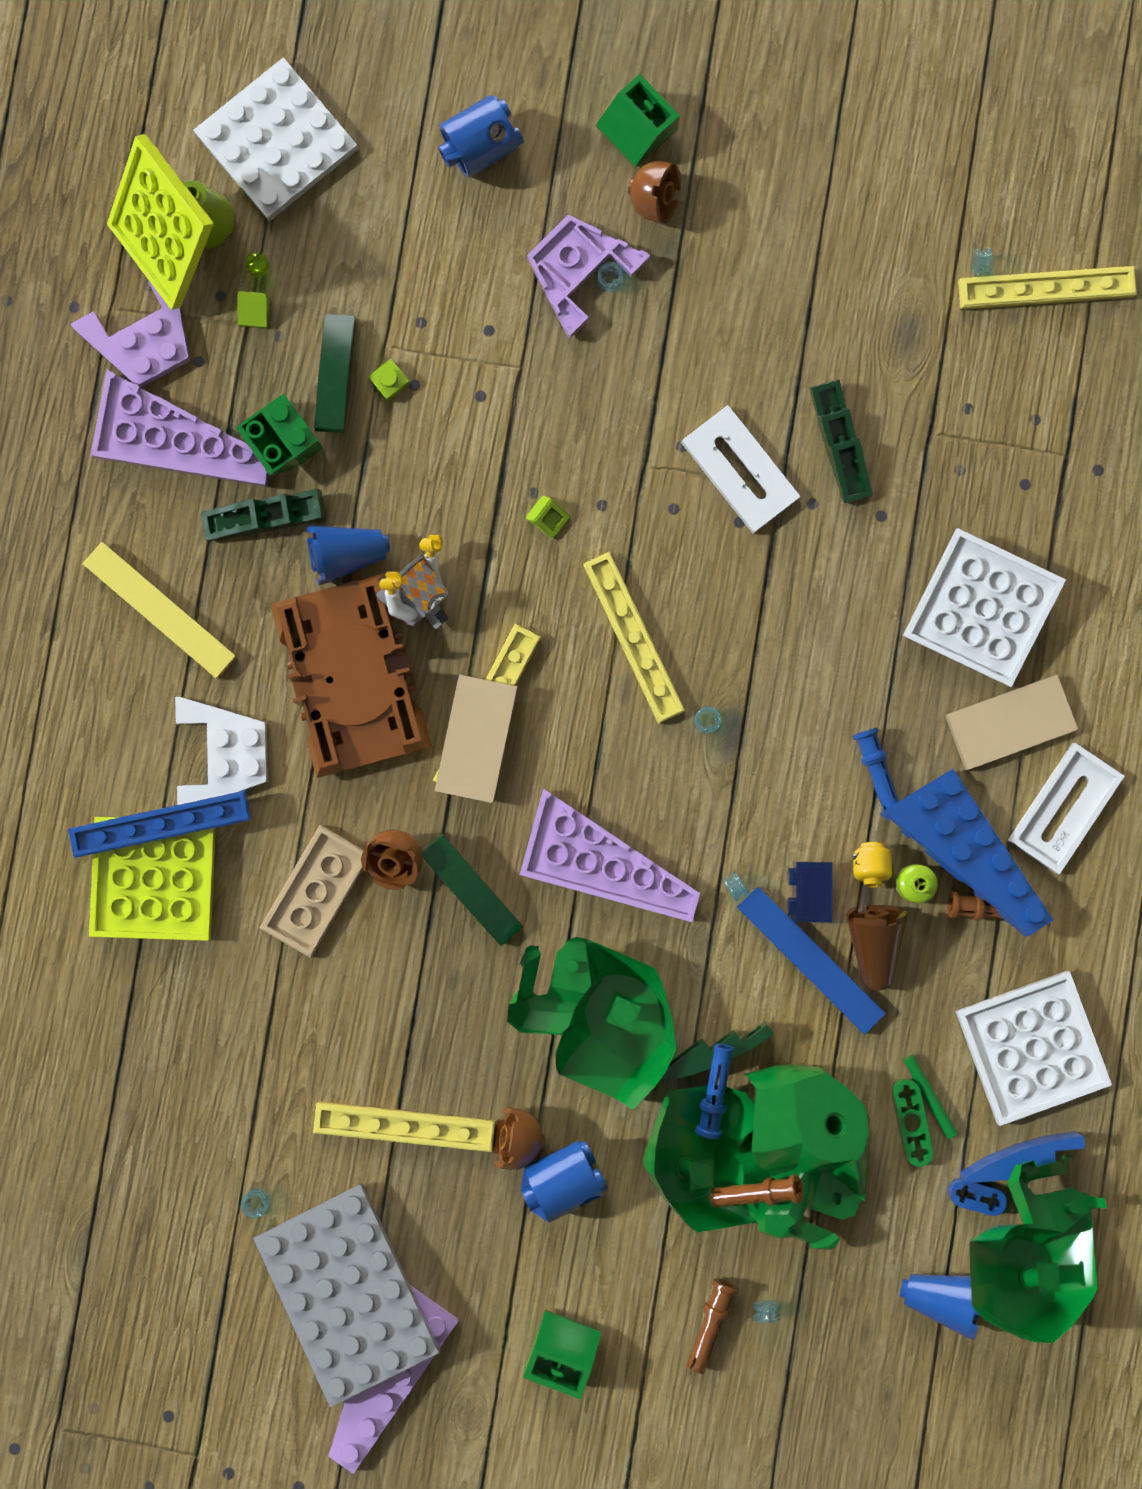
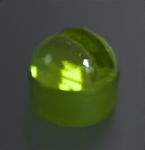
(260, 268)

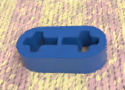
(975, 1204)

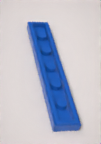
(160, 824)
(811, 960)

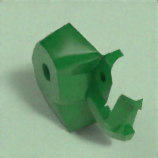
(608, 1017)
(811, 1130)
(689, 1165)
(1039, 1272)

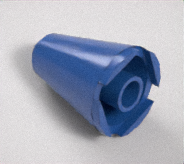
(344, 550)
(942, 1300)

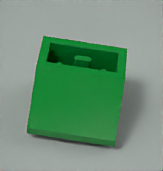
(638, 121)
(279, 436)
(562, 1354)

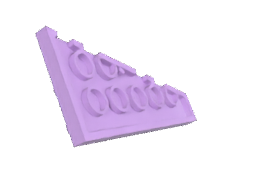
(156, 434)
(587, 858)
(370, 1411)

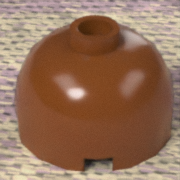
(654, 190)
(393, 859)
(517, 1139)

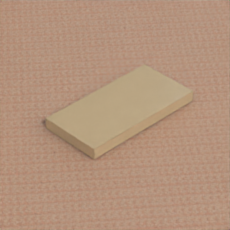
(1011, 722)
(476, 738)
(314, 891)

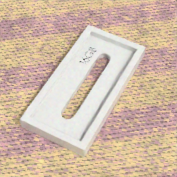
(750, 509)
(1100, 787)

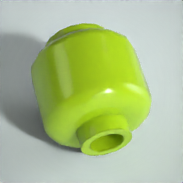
(906, 881)

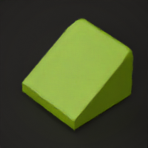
(253, 309)
(548, 516)

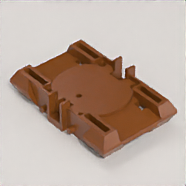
(364, 676)

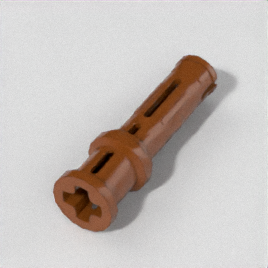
(970, 907)
(770, 1192)
(716, 1313)

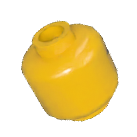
(872, 864)

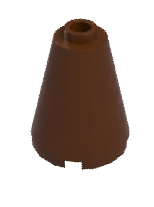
(877, 942)

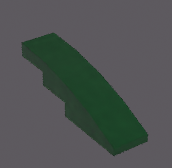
(334, 373)
(841, 441)
(263, 515)
(471, 890)
(700, 1055)

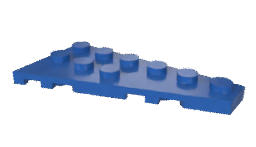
(964, 843)

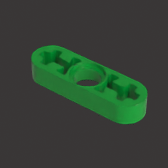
(925, 1142)

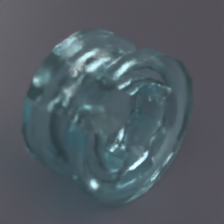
(982, 261)
(604, 270)
(704, 711)
(735, 886)
(245, 1206)
(766, 1311)

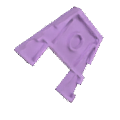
(570, 258)
(144, 348)

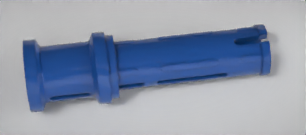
(874, 759)
(710, 1105)

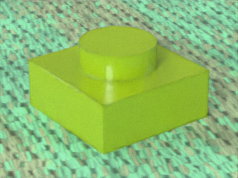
(389, 380)

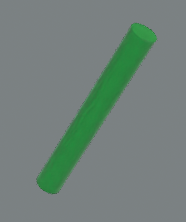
(930, 1096)

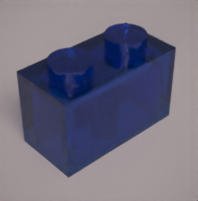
(810, 892)

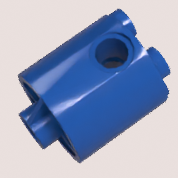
(469, 136)
(562, 1182)

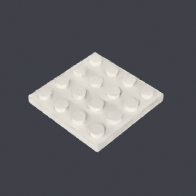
(276, 139)
(984, 607)
(1033, 1048)

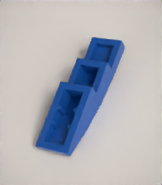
(1001, 1163)

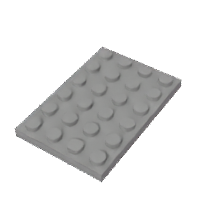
(346, 1295)

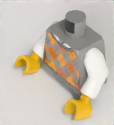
(417, 587)

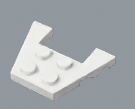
(234, 751)

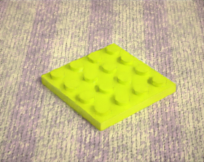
(159, 222)
(154, 889)

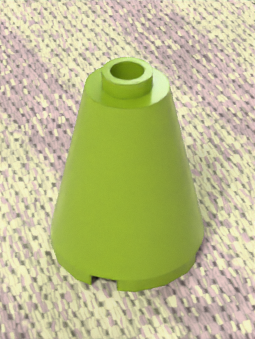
(217, 208)

